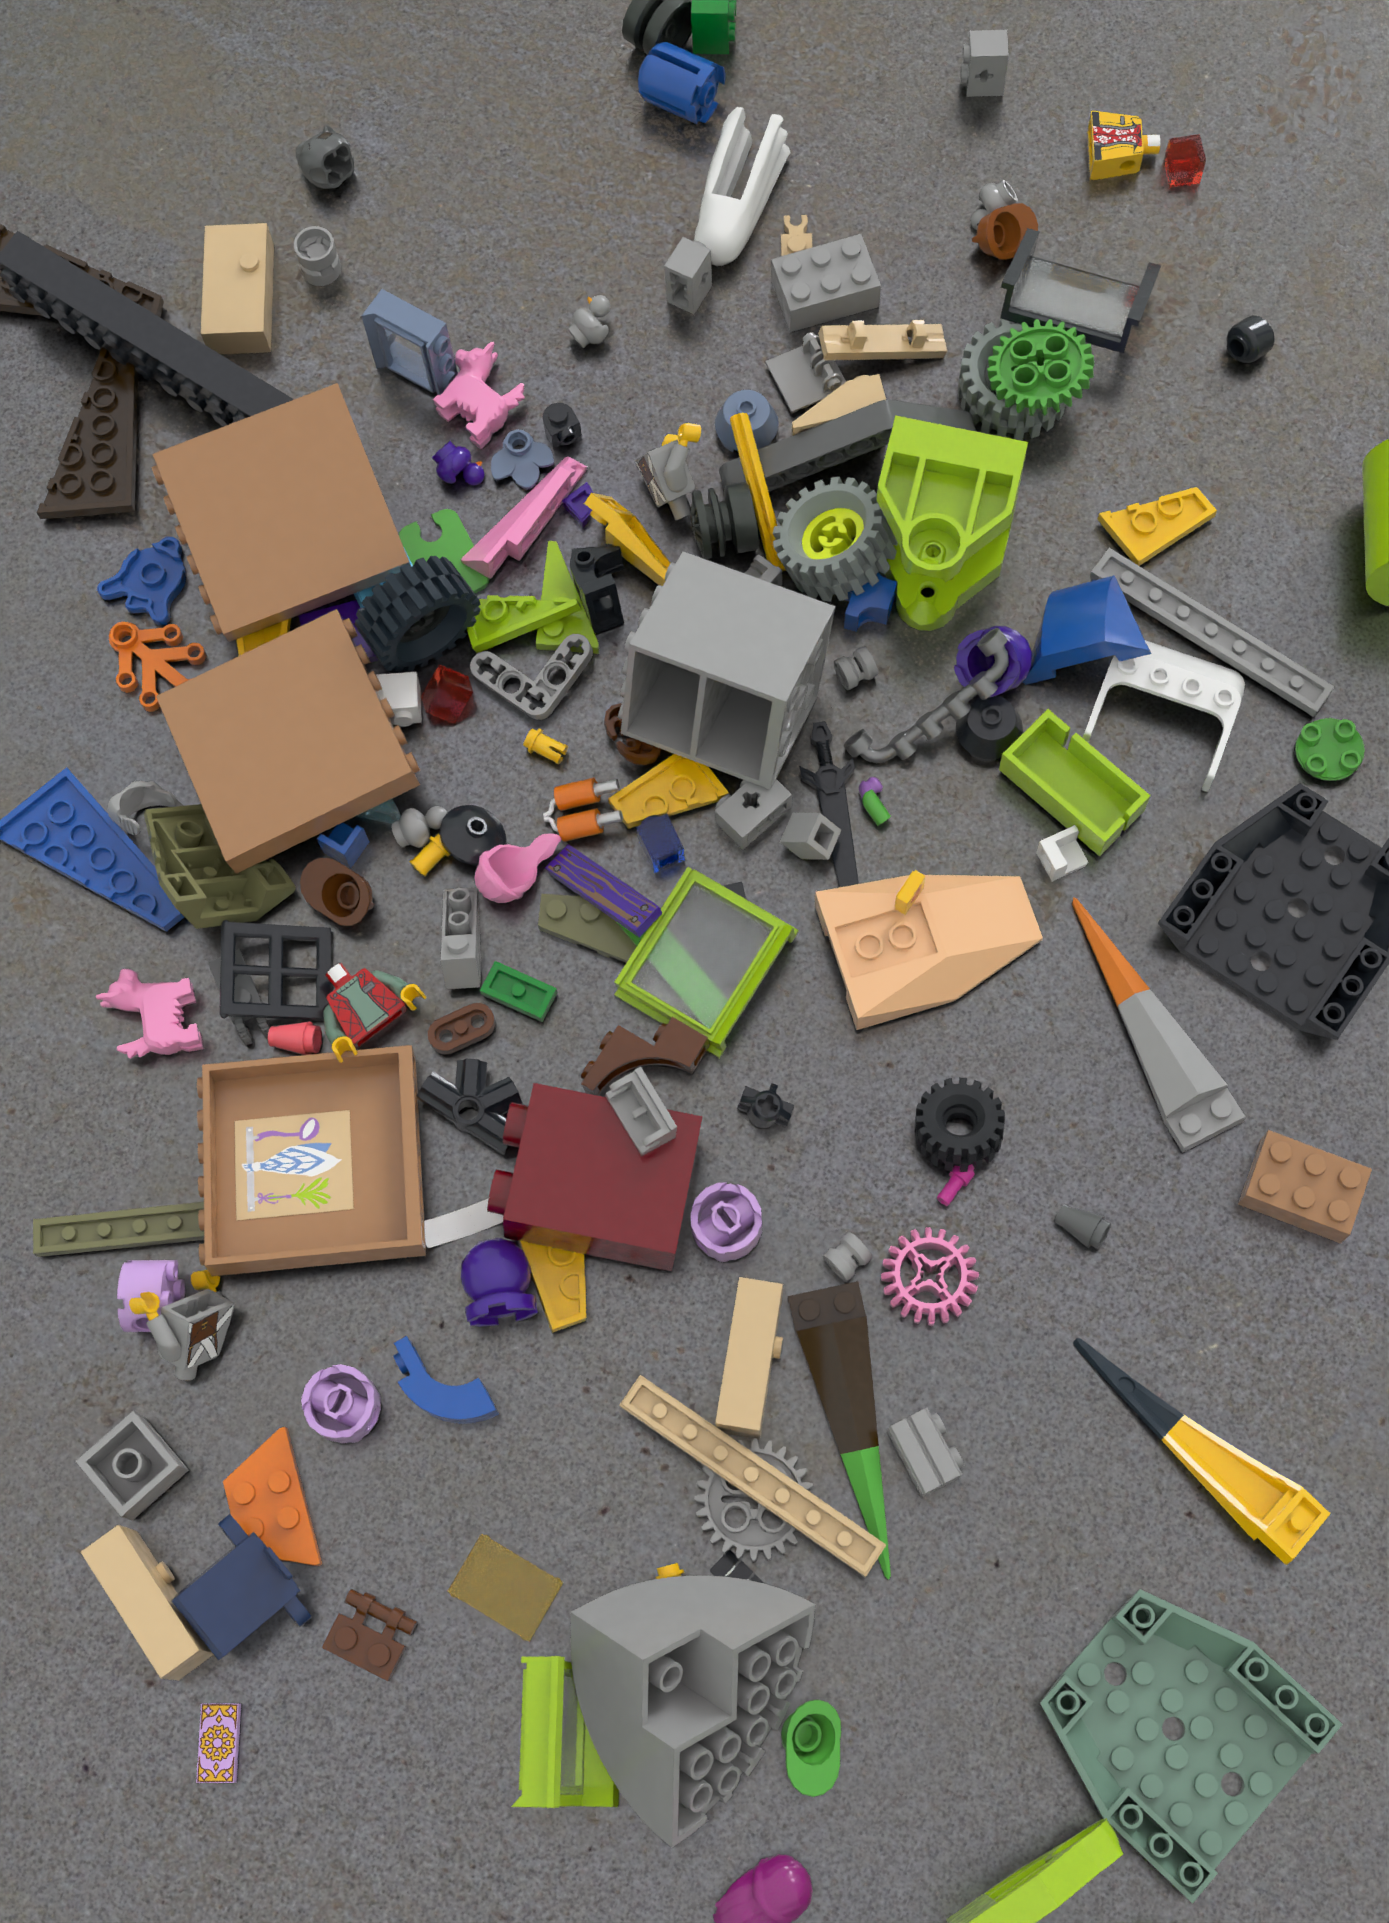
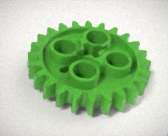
(1041, 367)

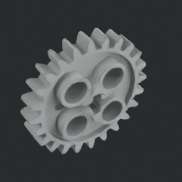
(753, 1534)

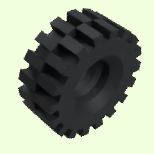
(959, 1102)

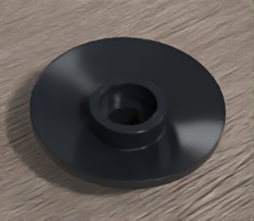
(462, 840)

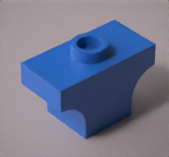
(871, 605)

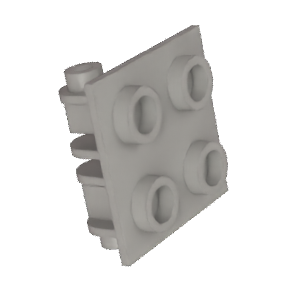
(804, 374)

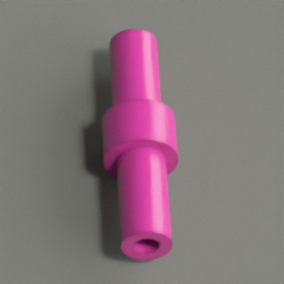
(954, 1184)

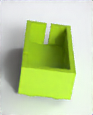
(1074, 783)

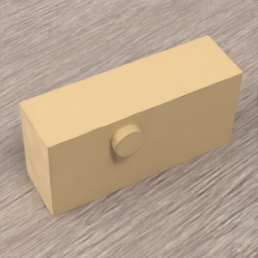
(237, 288)
(750, 1357)
(143, 1598)

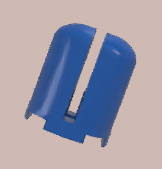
(680, 82)

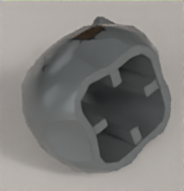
(325, 159)

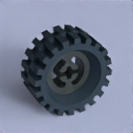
(417, 614)

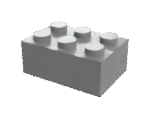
(825, 282)

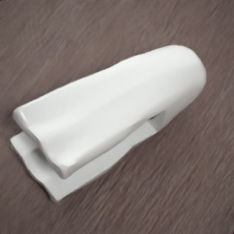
(727, 221)

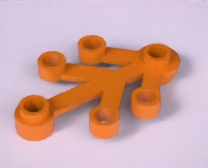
(152, 660)

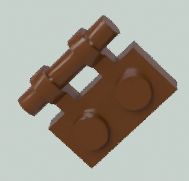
(365, 1646)

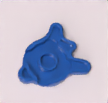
(149, 580)

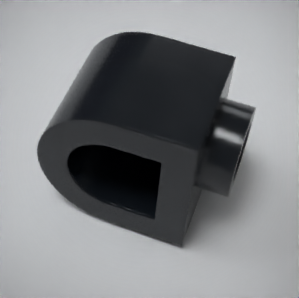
(561, 424)

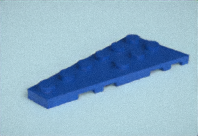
(79, 840)

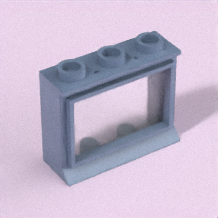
(409, 342)

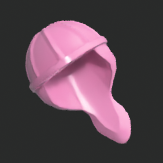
(510, 869)

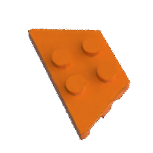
(270, 1501)

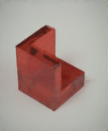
(1184, 160)
(447, 694)

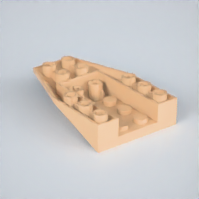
(933, 954)

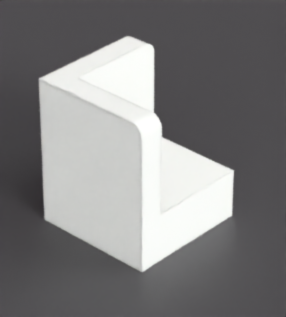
(1061, 853)

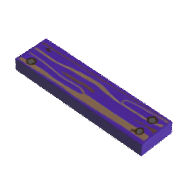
(604, 890)

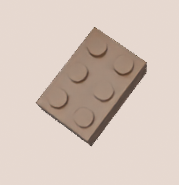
(1305, 1186)

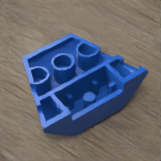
(1085, 626)

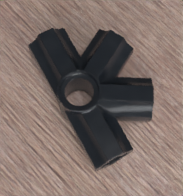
(472, 1092)

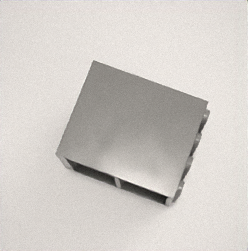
(724, 669)

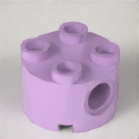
(726, 1221)
(147, 1276)
(341, 1404)

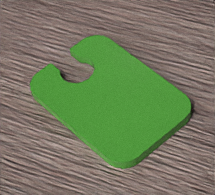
(452, 544)

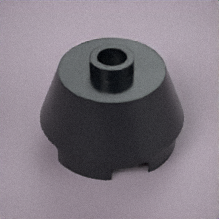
(989, 728)

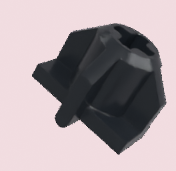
(765, 1107)

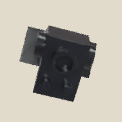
(593, 580)

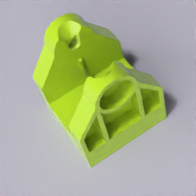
(951, 512)
(1047, 1880)

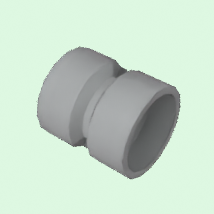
(317, 256)

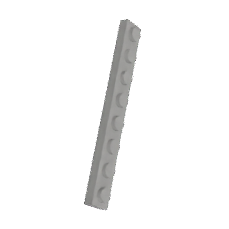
(1215, 633)

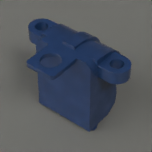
(239, 1592)

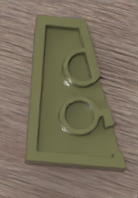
(584, 924)

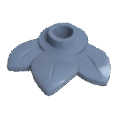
(521, 463)

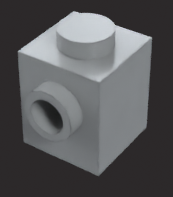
(810, 836)

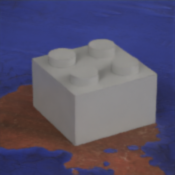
(132, 1466)

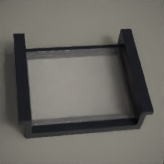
(1090, 302)

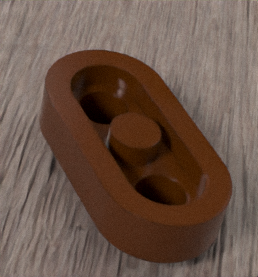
(460, 1026)

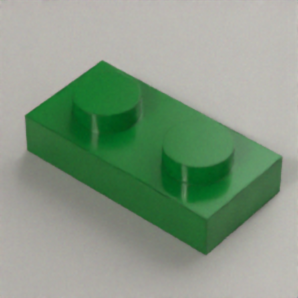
(518, 991)

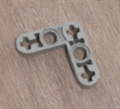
(540, 686)

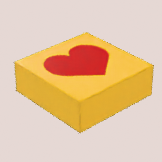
(909, 892)

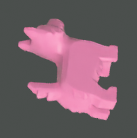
(474, 399)
(160, 1014)

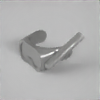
(136, 797)

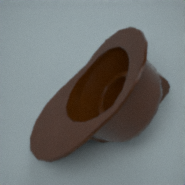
(336, 891)

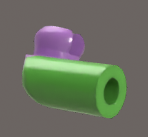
(871, 802)

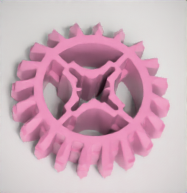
(920, 1262)

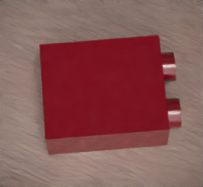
(587, 1185)

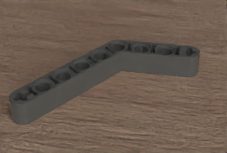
(839, 441)

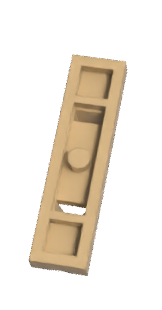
(882, 341)

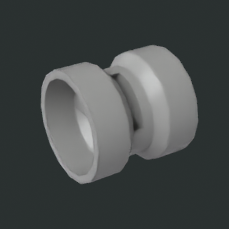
(855, 668)
(847, 1256)

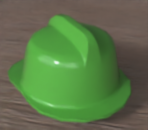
(812, 1747)

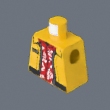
(1117, 144)

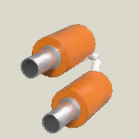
(586, 822)

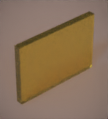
(505, 1587)

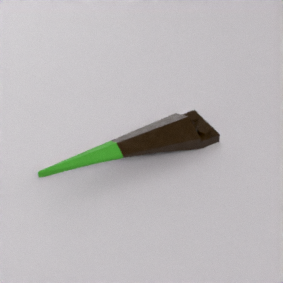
(837, 1352)

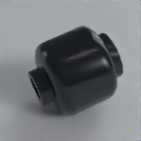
(1250, 339)

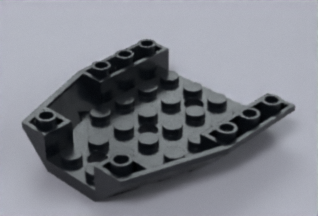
(1240, 910)

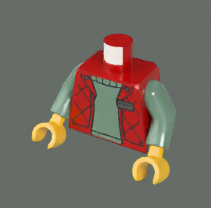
(363, 1006)

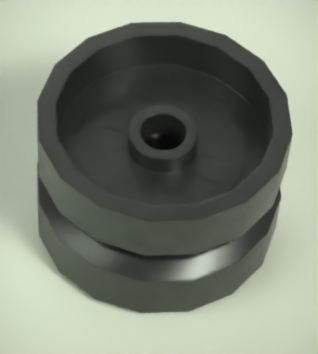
(657, 22)

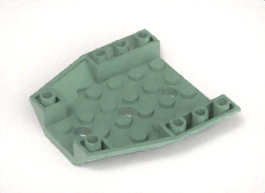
(1235, 1718)

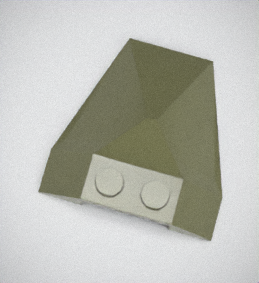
(199, 878)

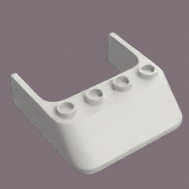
(1181, 680)

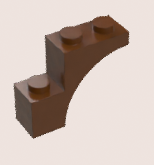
(622, 1051)

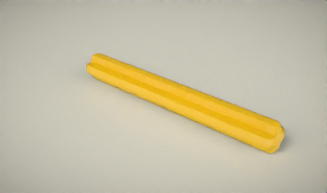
(758, 488)

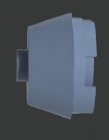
(761, 416)

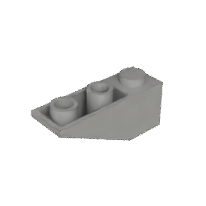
(461, 939)

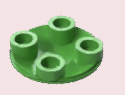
(1330, 749)

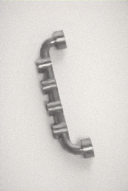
(954, 705)

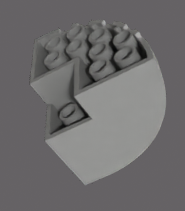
(686, 1687)

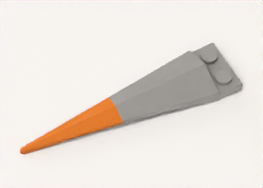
(1182, 1080)

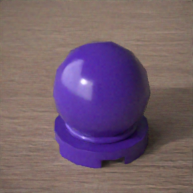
(973, 661)
(496, 1280)

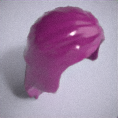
(768, 1893)

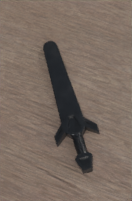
(832, 796)

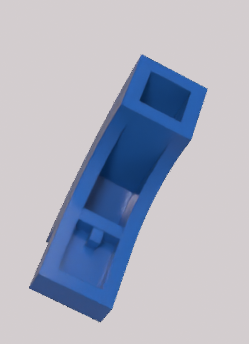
(448, 1403)

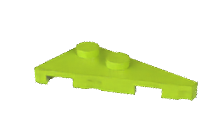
(559, 583)
(514, 616)

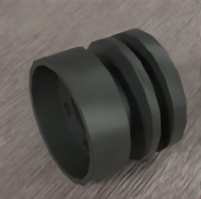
(724, 520)

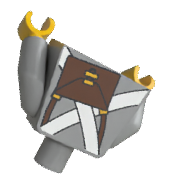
(667, 470)
(190, 1328)

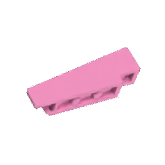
(525, 521)

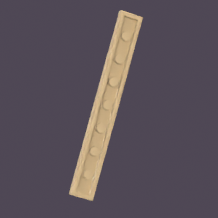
(753, 1476)

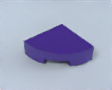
(575, 504)

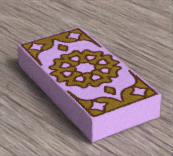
(218, 1743)

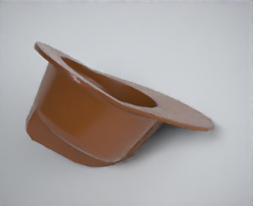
(1004, 229)

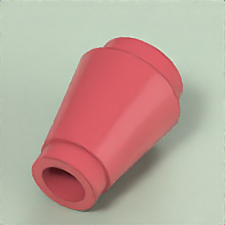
(298, 1038)

